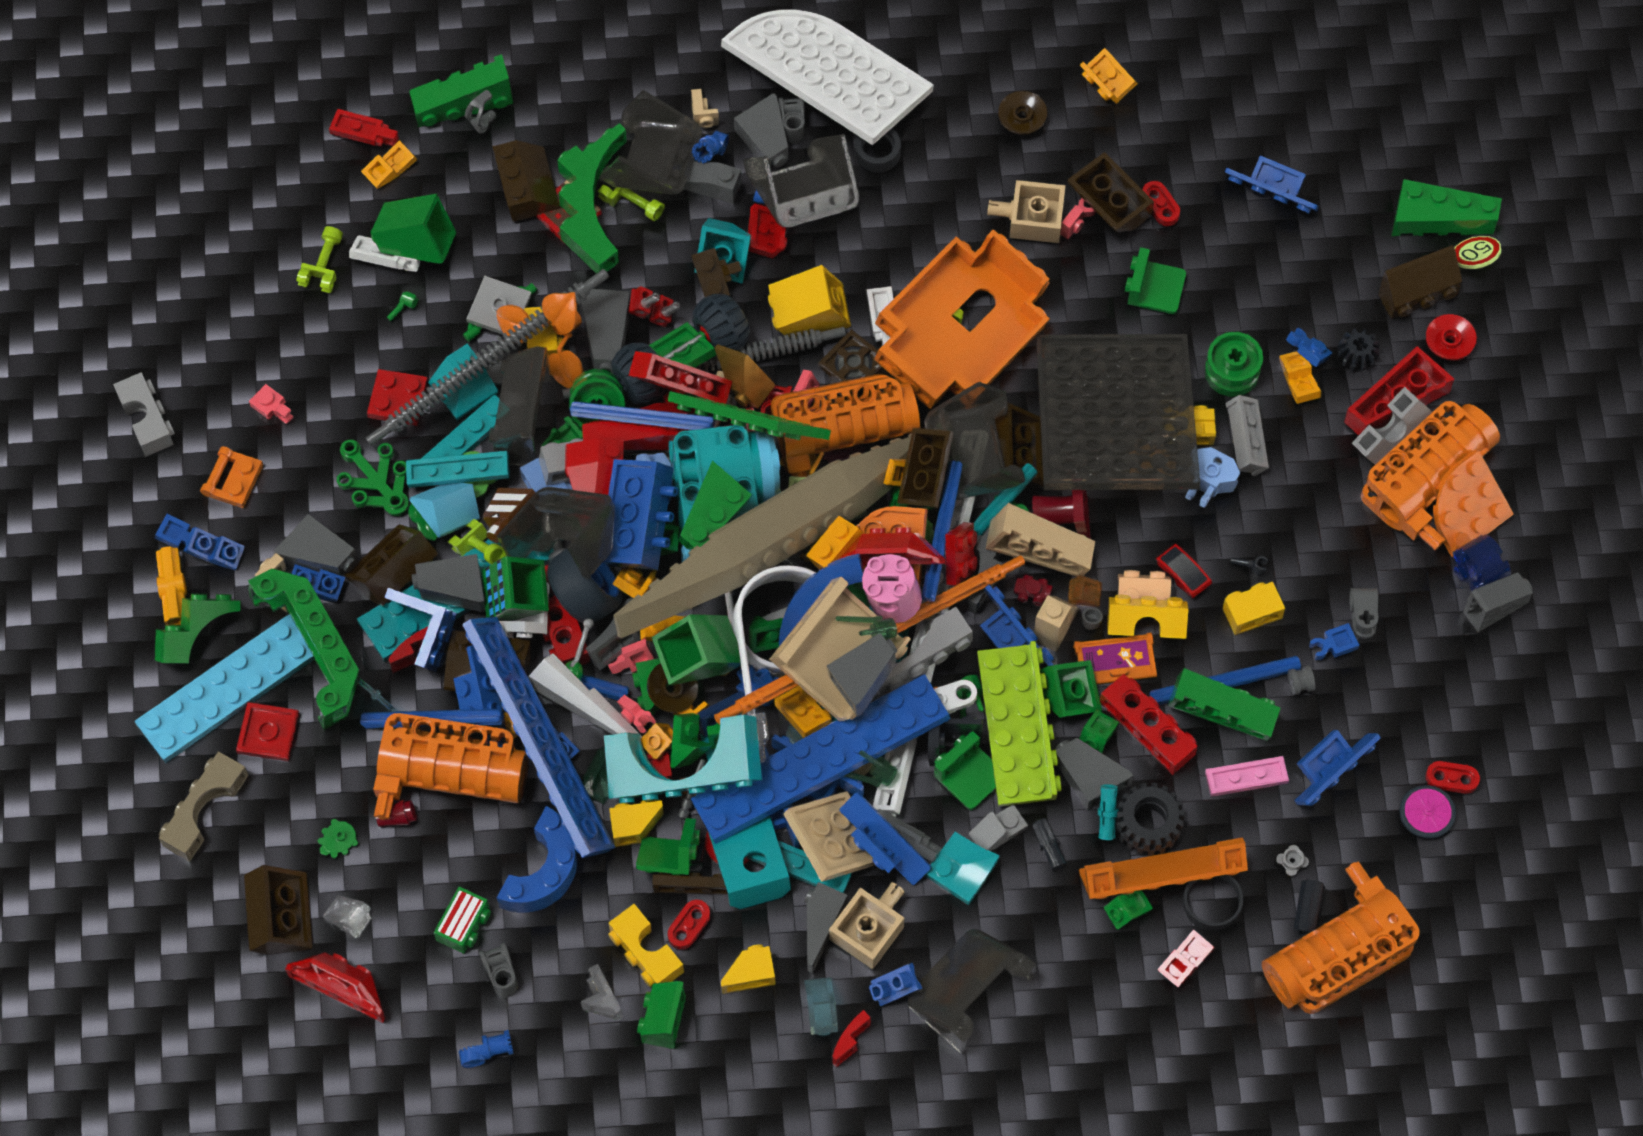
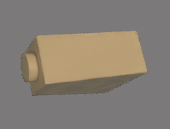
(1054, 621)

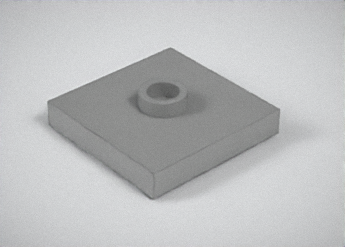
(492, 296)

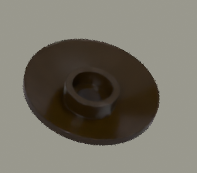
(1024, 104)
(672, 702)

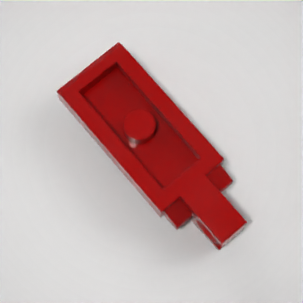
(362, 129)

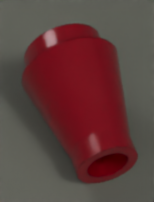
(401, 814)

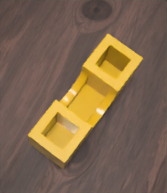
(1126, 611)
(629, 930)

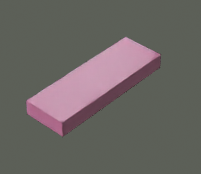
(1246, 776)

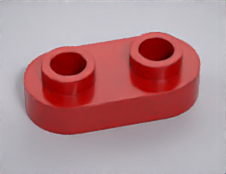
(1163, 204)
(1452, 775)
(688, 925)

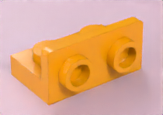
(632, 582)
(802, 711)

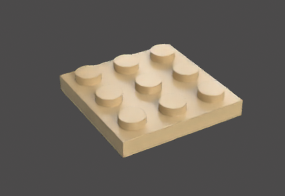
(827, 837)

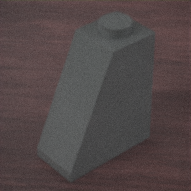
(763, 131)
(316, 548)
(451, 582)
(1497, 600)
(863, 671)
(1088, 770)

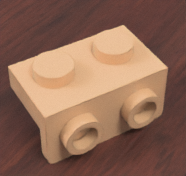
(1144, 585)

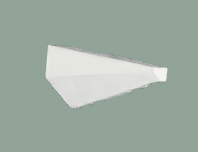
(563, 687)

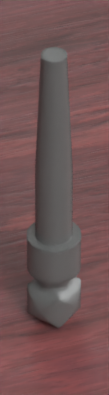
(687, 803)

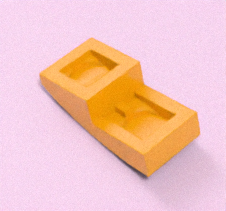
(391, 165)
(1299, 377)

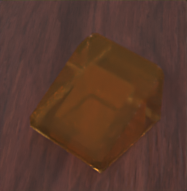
(1084, 591)

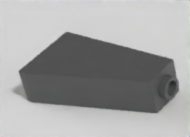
(605, 324)

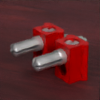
(659, 307)

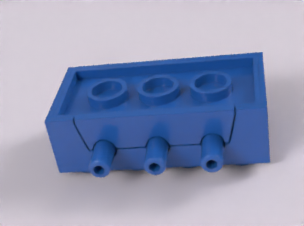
(641, 506)

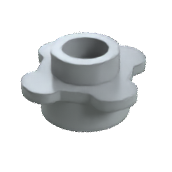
(1295, 853)

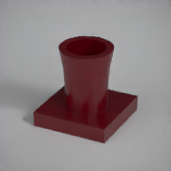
(1065, 510)

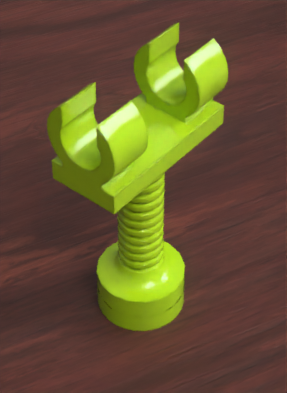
(652, 209)
(331, 236)
(475, 539)

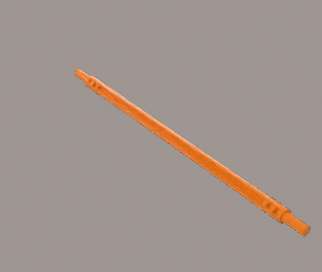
(926, 610)

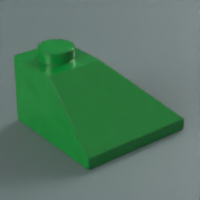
(1071, 689)

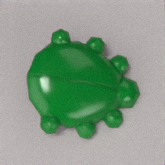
(337, 838)

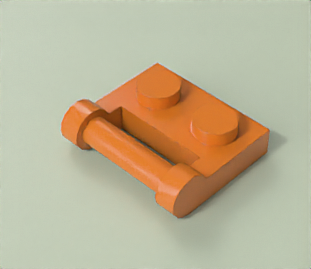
(239, 481)

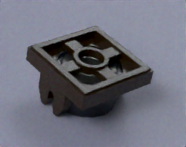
(853, 360)

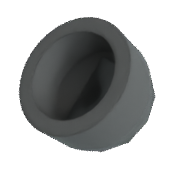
(1091, 618)

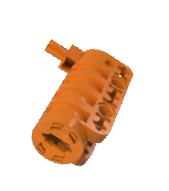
(850, 421)
(1413, 487)
(447, 761)
(1343, 945)

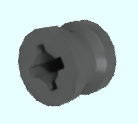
(1301, 680)

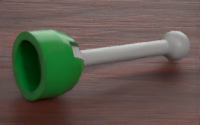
(574, 666)

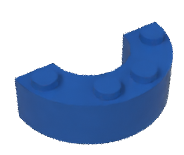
(554, 877)

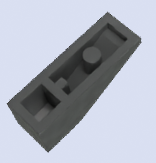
(714, 181)
(823, 909)

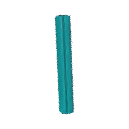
(1006, 496)

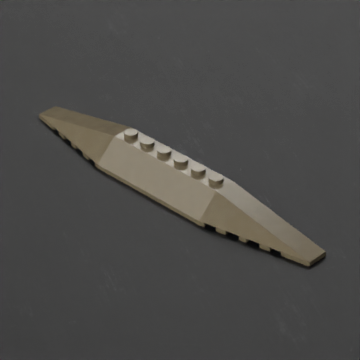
(765, 536)

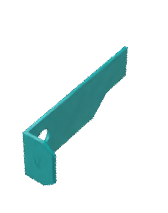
(749, 887)

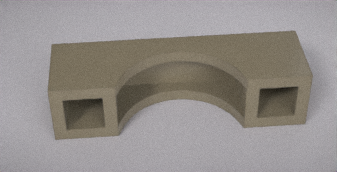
(221, 778)

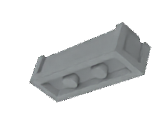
(1247, 435)

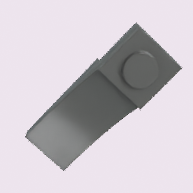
(987, 559)
(609, 645)

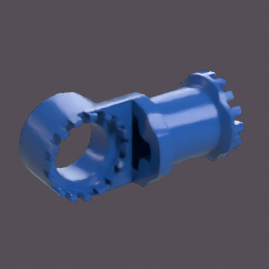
(713, 144)
(493, 1045)

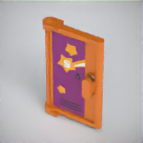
(1119, 656)

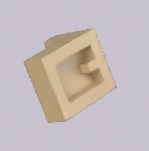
(701, 114)

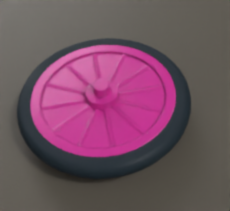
(1427, 811)

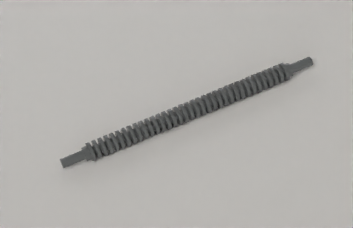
(814, 338)
(393, 423)

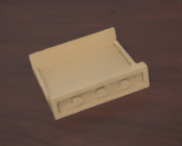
(821, 640)

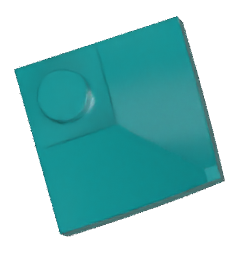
(962, 867)

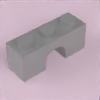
(1407, 415)
(152, 431)

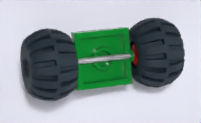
(715, 321)

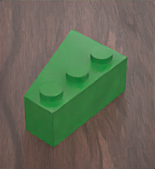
(714, 506)

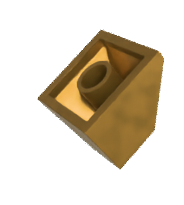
(747, 379)

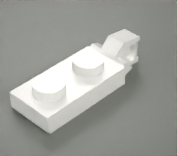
(366, 250)
(877, 300)

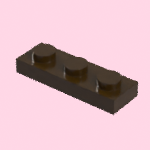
(689, 884)

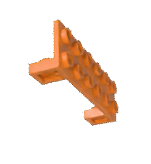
(1164, 869)

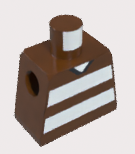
(503, 508)

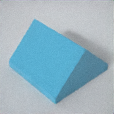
(447, 507)

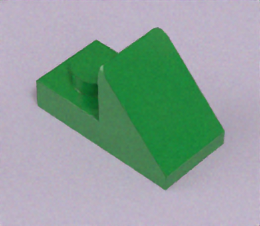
(764, 634)
(685, 742)

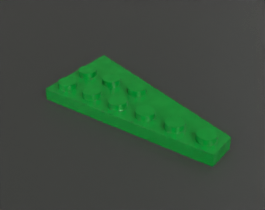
(757, 421)

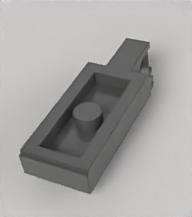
(914, 837)

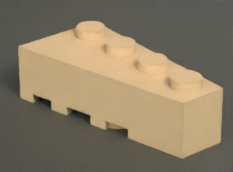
(1039, 541)

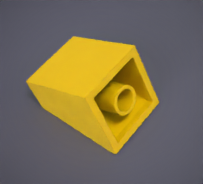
(809, 302)

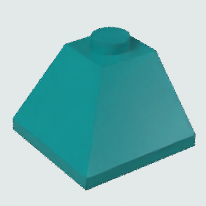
(730, 243)
(470, 395)

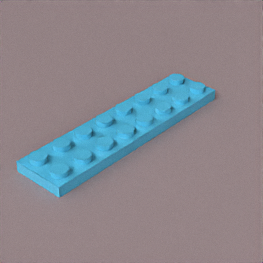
(225, 689)

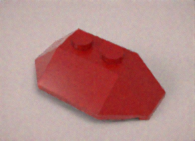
(901, 543)
(339, 981)

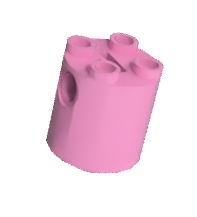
(892, 587)

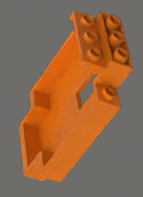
(933, 347)

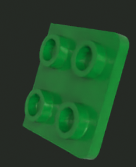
(1154, 284)
(966, 771)
(670, 854)

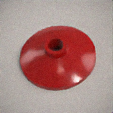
(1453, 328)

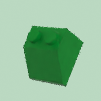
(663, 1014)

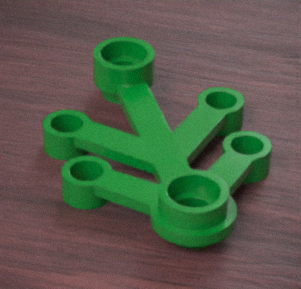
(375, 479)

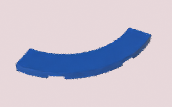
(848, 568)

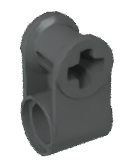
(793, 116)
(1364, 609)
(499, 966)

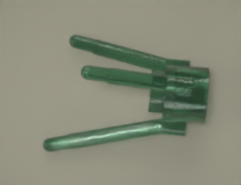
(886, 627)
(881, 770)

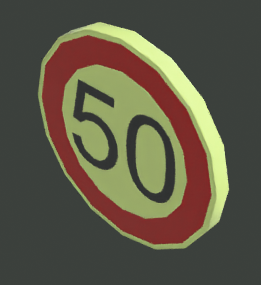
(1477, 252)

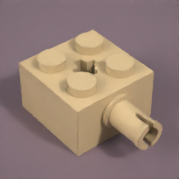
(1033, 212)
(866, 912)

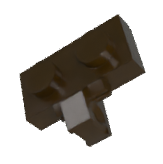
(714, 273)

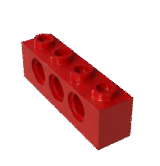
(679, 377)
(565, 627)
(1132, 719)

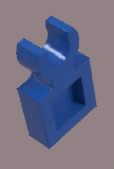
(1310, 349)
(173, 531)
(1337, 640)

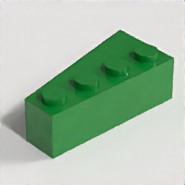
(449, 99)
(1444, 211)
(1224, 705)

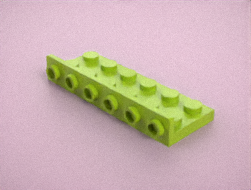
(1018, 724)

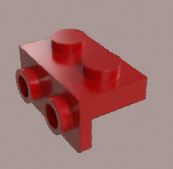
(766, 235)

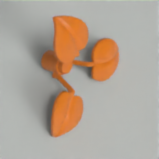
(562, 312)

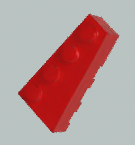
(1416, 373)

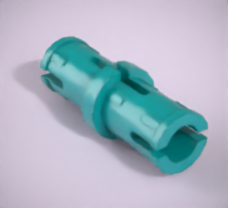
(1108, 811)

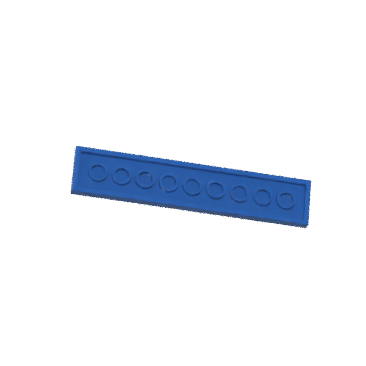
(538, 736)
(823, 758)

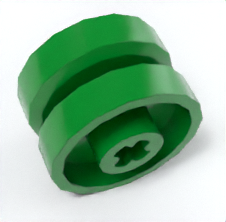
(1233, 364)
(596, 385)

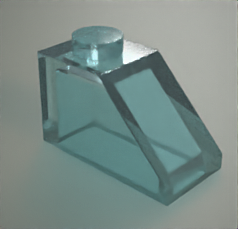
(821, 1006)

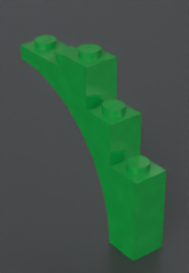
(582, 171)

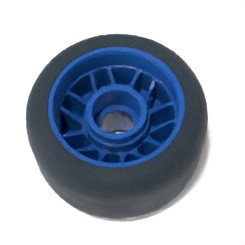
(583, 597)

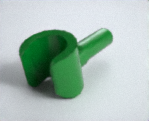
(407, 299)

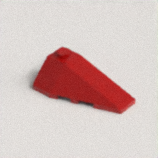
(635, 435)
(591, 463)

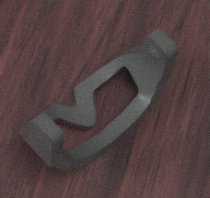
(482, 120)

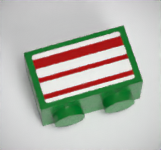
(462, 920)

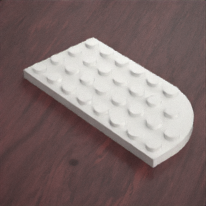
(830, 69)

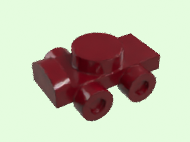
(1032, 588)

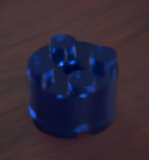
(1480, 562)

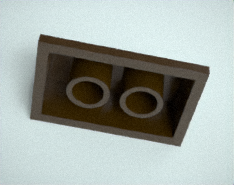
(525, 179)
(1112, 194)
(1421, 282)
(1021, 441)
(925, 468)
(391, 563)
(458, 661)
(277, 910)

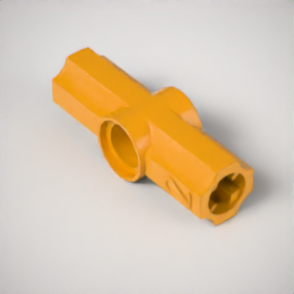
(170, 584)

